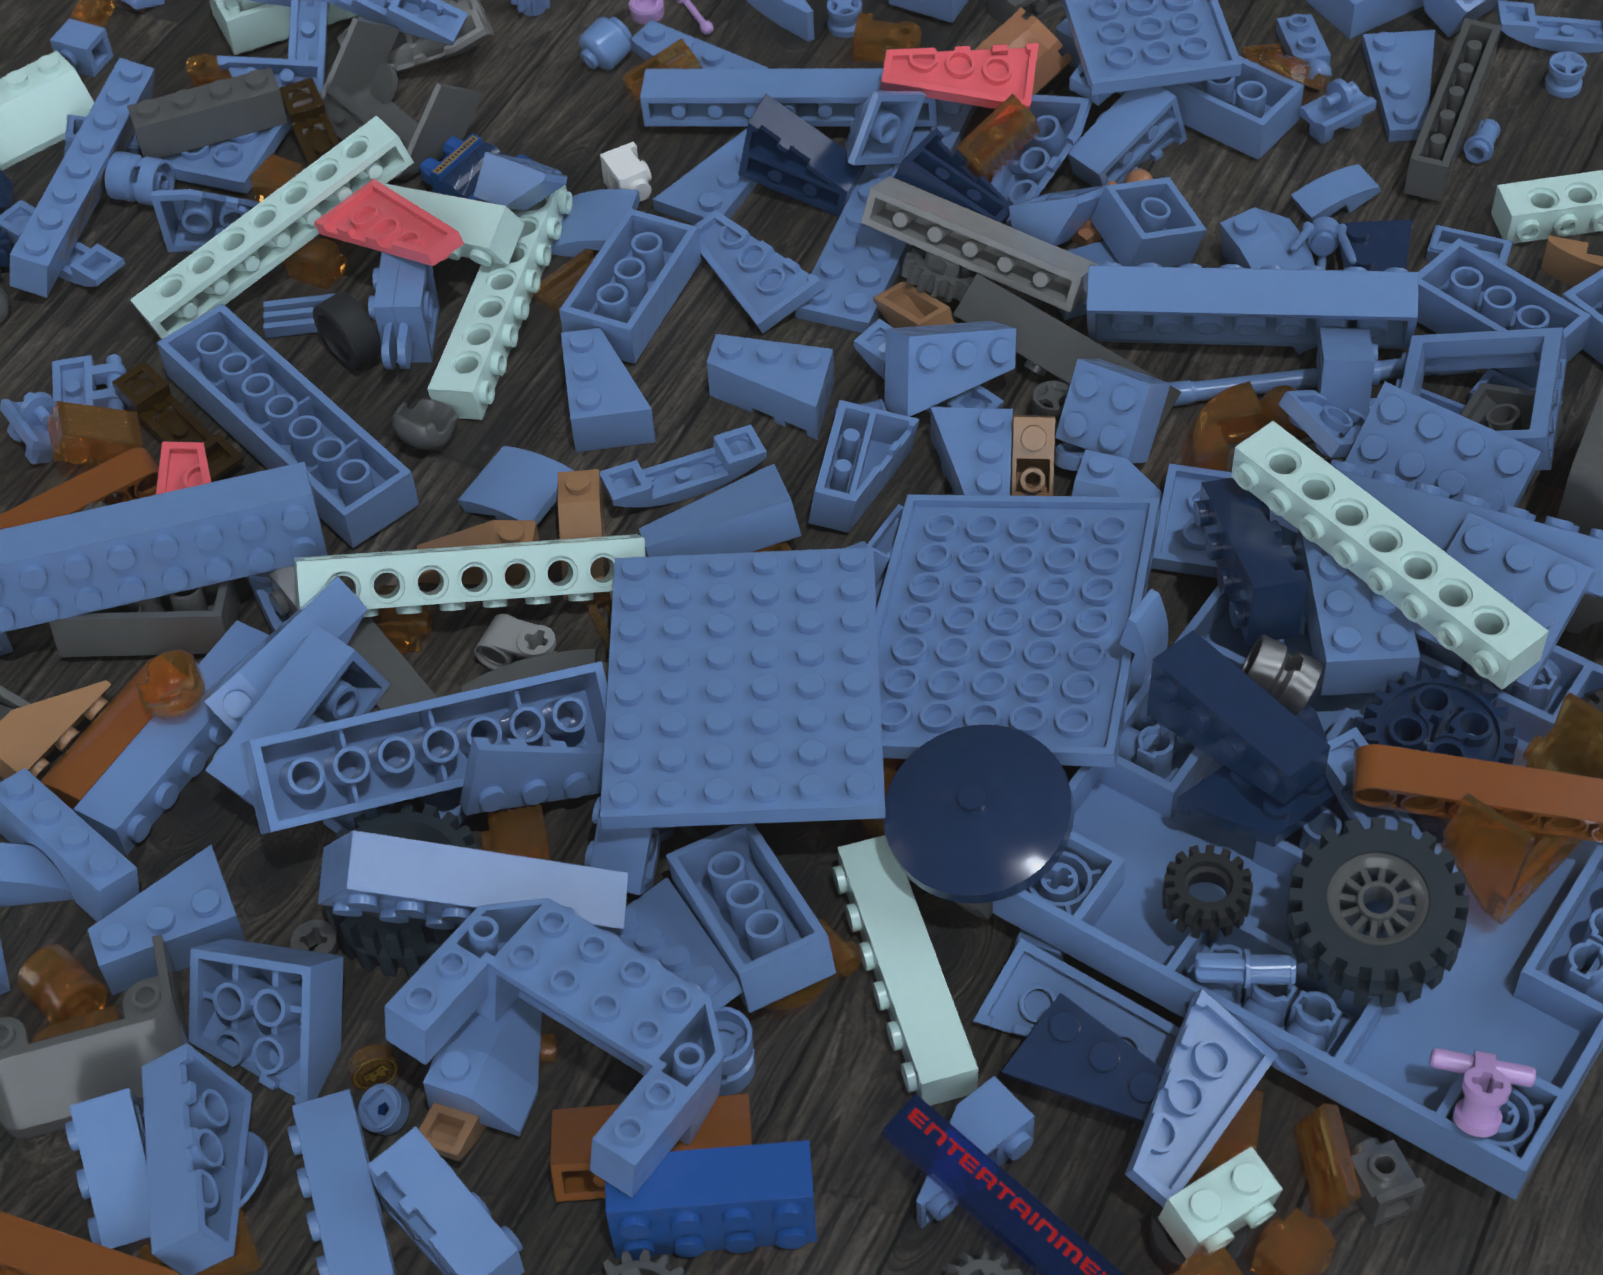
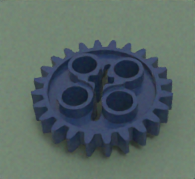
(1405, 714)

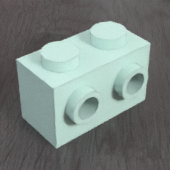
(1220, 1204)

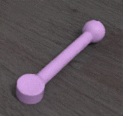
(706, 27)

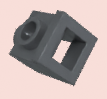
(1385, 1194)

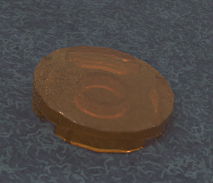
(1293, 68)

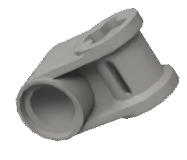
(513, 640)

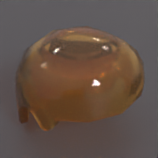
(172, 685)

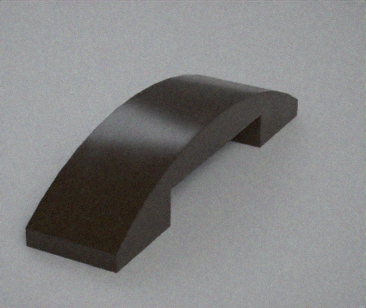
(308, 119)
(169, 420)

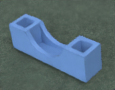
(90, 865)

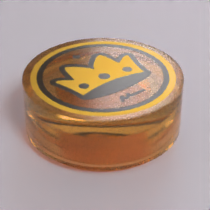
(372, 1066)

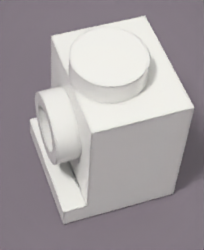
(624, 170)

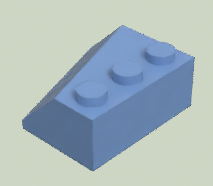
(268, 1011)

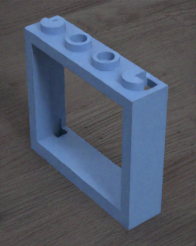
(1499, 350)

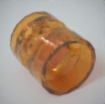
(60, 984)

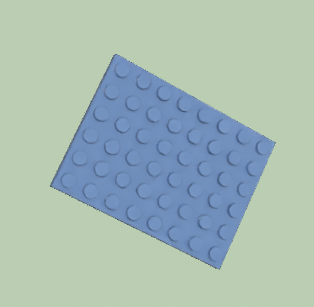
(1013, 619)
(743, 690)

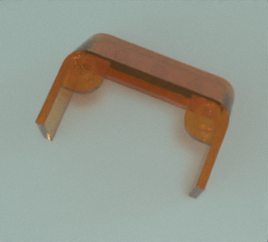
(1503, 859)

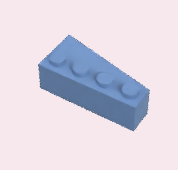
(194, 1158)

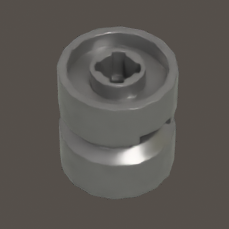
(1283, 675)

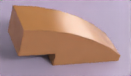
(910, 308)

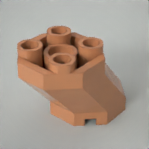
(1018, 33)

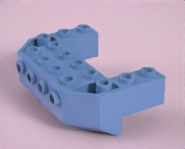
(596, 990)

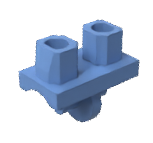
(1340, 107)
(29, 424)

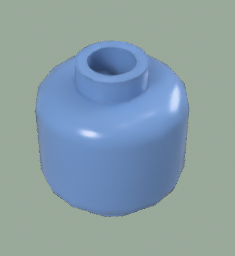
(605, 43)

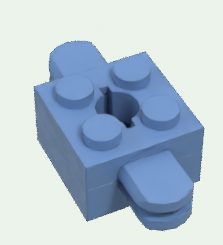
(404, 311)

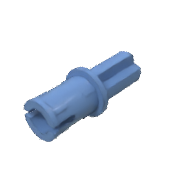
(1245, 968)

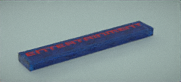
(991, 1194)

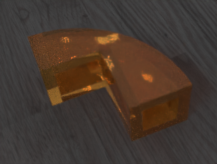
(1223, 421)

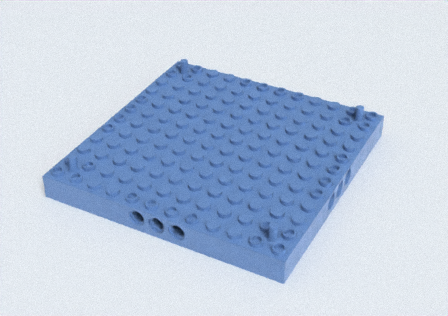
(1515, 988)

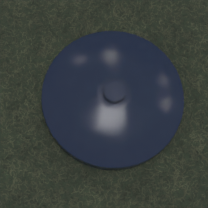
(979, 813)

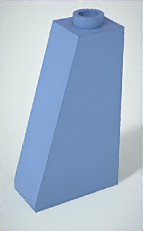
(730, 520)

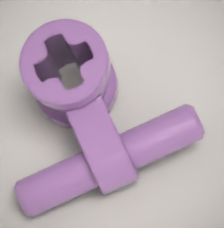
(1485, 1087)

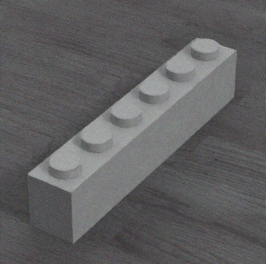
(978, 243)

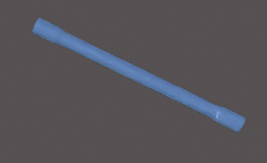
(1262, 383)

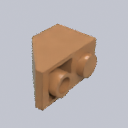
(1033, 455)

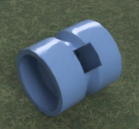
(134, 177)
(738, 1050)

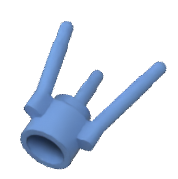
(1324, 239)

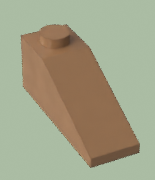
(582, 512)
(487, 533)

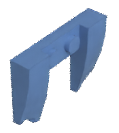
(305, 48)

